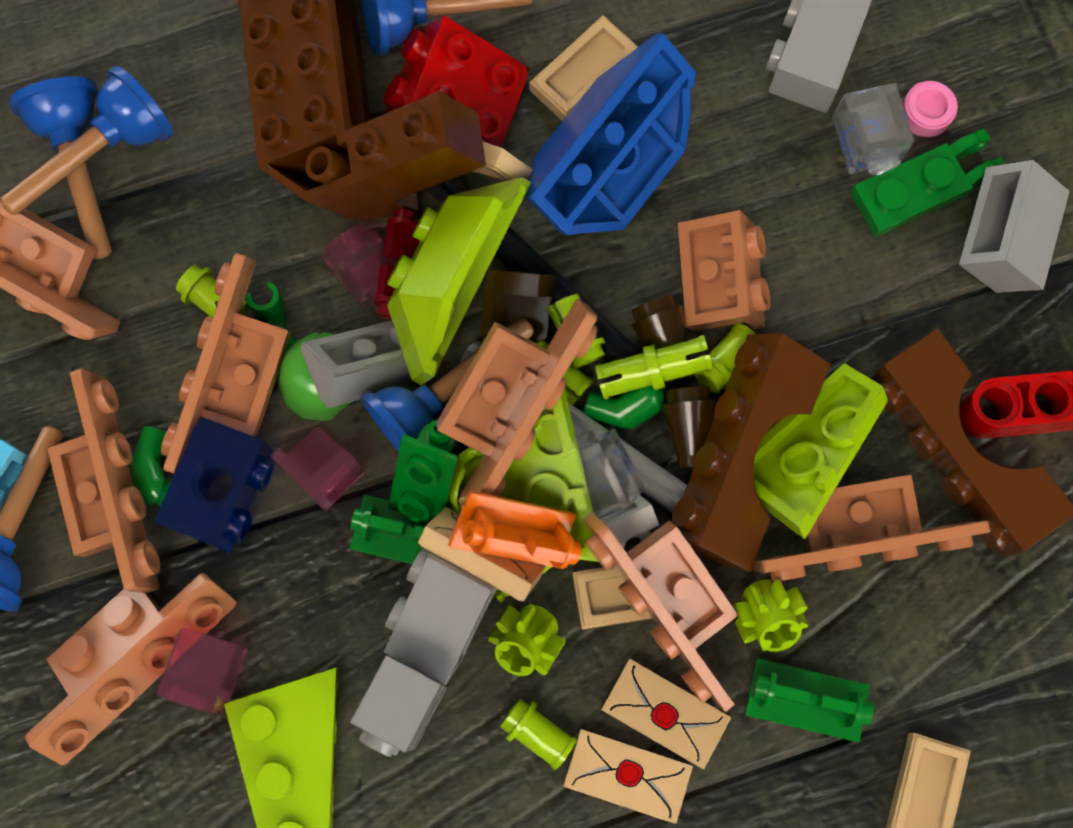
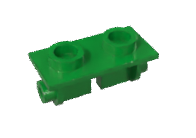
(423, 474)
(385, 531)
(809, 700)

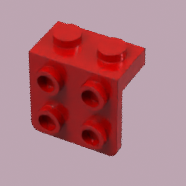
(464, 68)

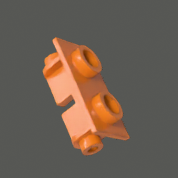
(516, 531)

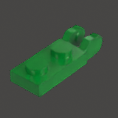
(921, 184)

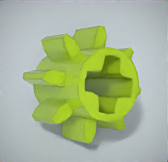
(771, 615)
(526, 640)

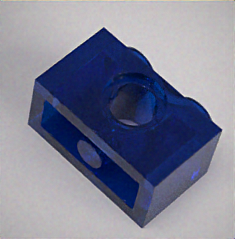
(210, 454)

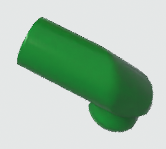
(627, 410)
(146, 467)

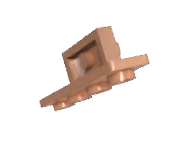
(47, 271)
(234, 368)
(507, 392)
(97, 487)
(868, 521)
(676, 591)
(118, 659)

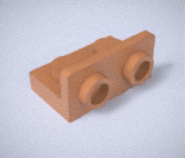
(723, 271)

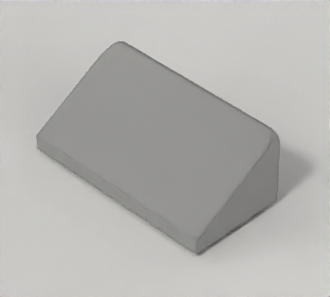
(356, 362)

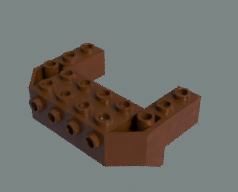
(317, 122)

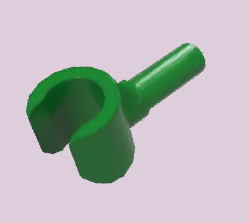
(272, 312)

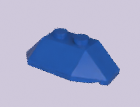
(615, 142)

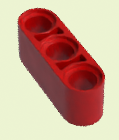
(1017, 405)

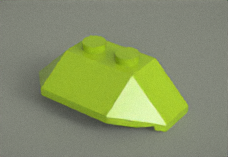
(447, 270)

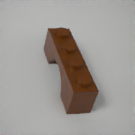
(925, 394)
(720, 503)

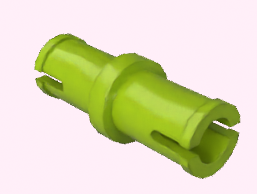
(654, 367)

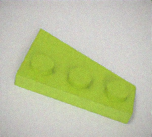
(809, 454)
(553, 472)
(288, 751)

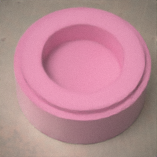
(930, 108)

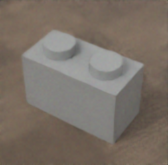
(817, 50)
(1014, 227)
(438, 617)
(397, 708)

